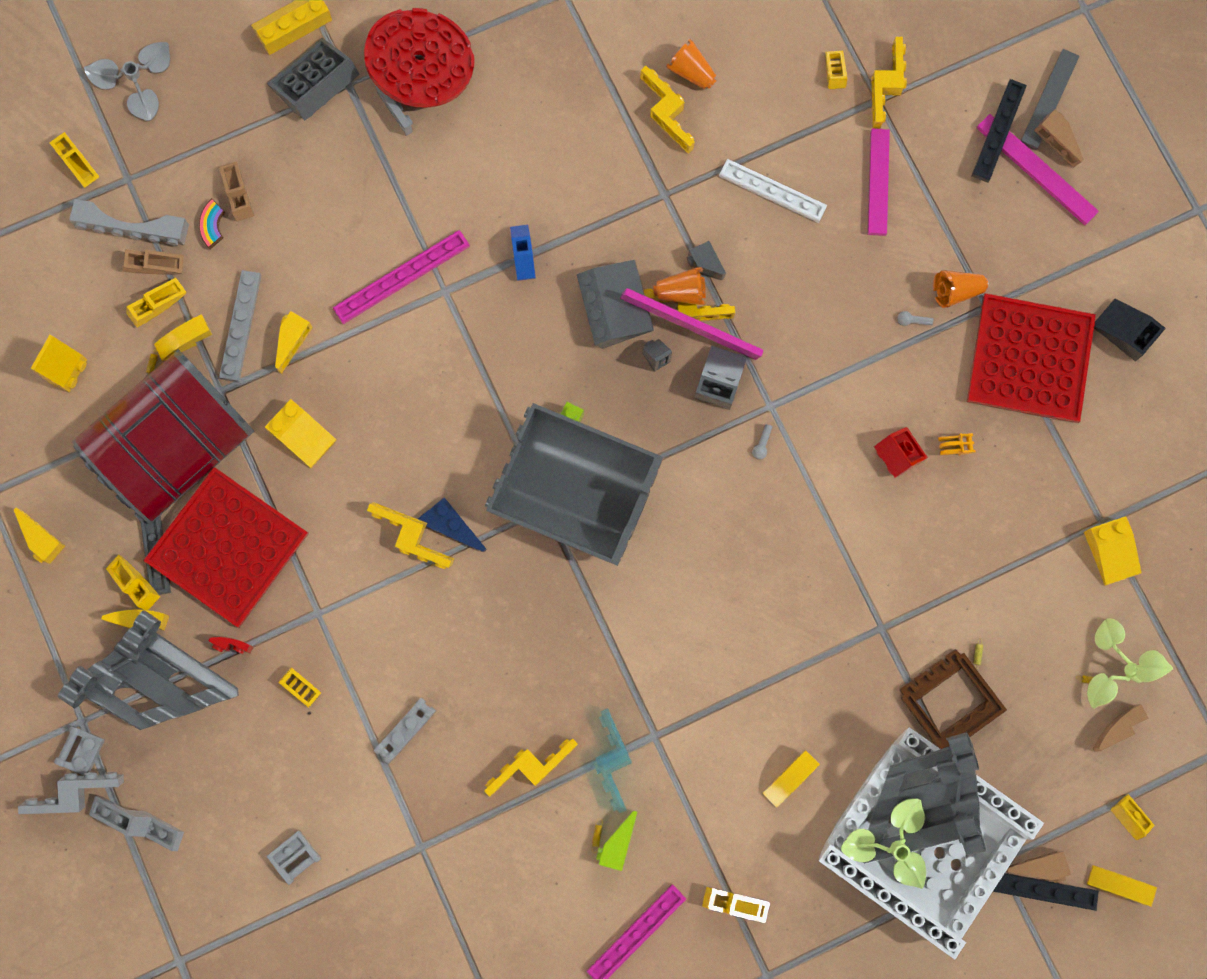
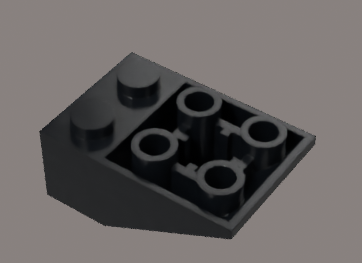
(1128, 328)

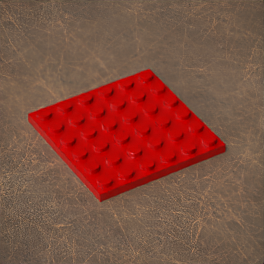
(1031, 358)
(226, 547)

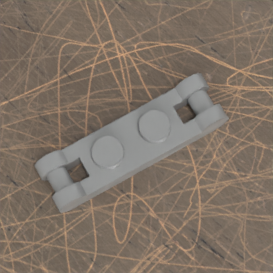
(405, 731)

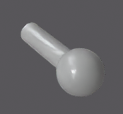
(905, 318)
(760, 450)

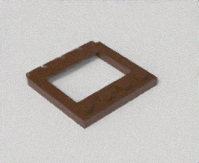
(941, 671)

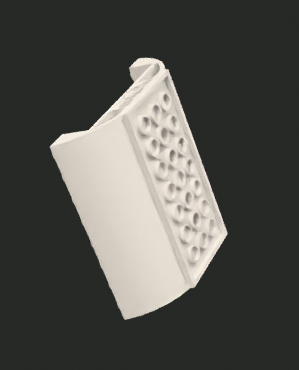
(949, 897)

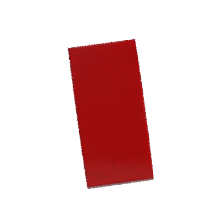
(224, 643)

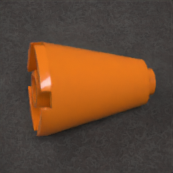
(692, 66)
(682, 287)
(957, 287)

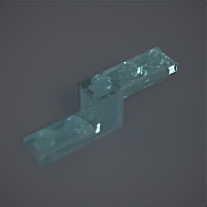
(612, 761)

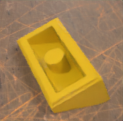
(1132, 817)

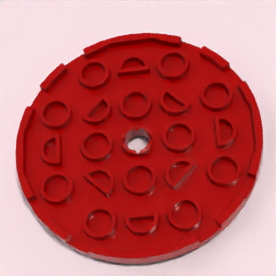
(419, 83)

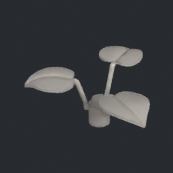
(141, 104)

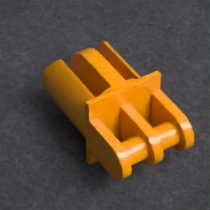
(956, 442)

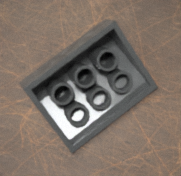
(314, 78)
(608, 315)

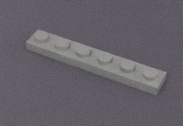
(240, 326)

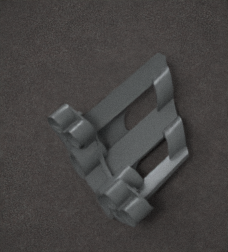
(146, 663)
(947, 800)

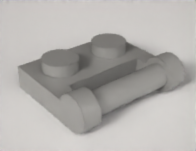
(85, 754)
(290, 851)

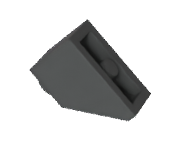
(705, 257)
(657, 354)

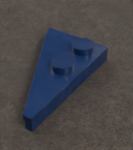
(445, 520)

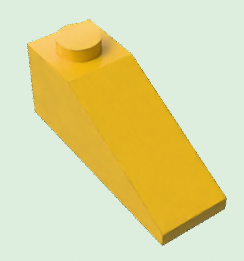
(291, 336)
(38, 539)

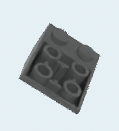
(720, 377)

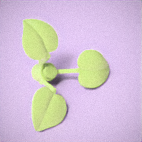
(1150, 668)
(910, 867)

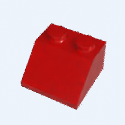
(900, 452)

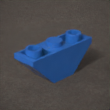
(522, 252)

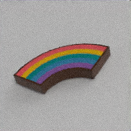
(210, 222)

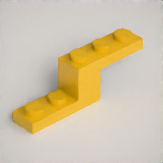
(888, 82)
(667, 109)
(705, 313)
(410, 535)
(530, 766)

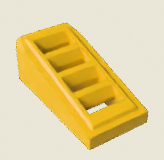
(836, 81)
(287, 675)

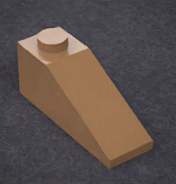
(1059, 136)
(1048, 866)

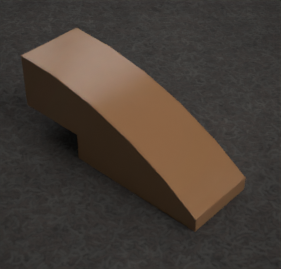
(236, 191)
(152, 262)
(1121, 727)

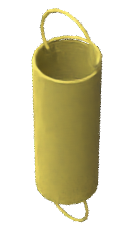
(978, 654)

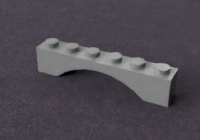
(165, 229)

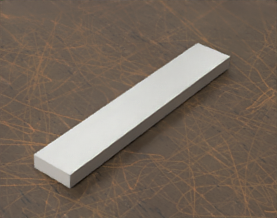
(772, 190)

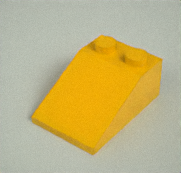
(59, 364)
(300, 433)
(1114, 550)

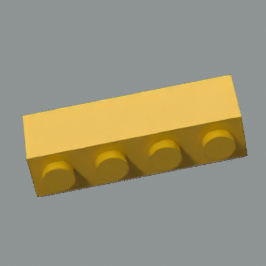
(291, 23)

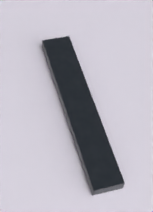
(999, 130)
(1048, 891)

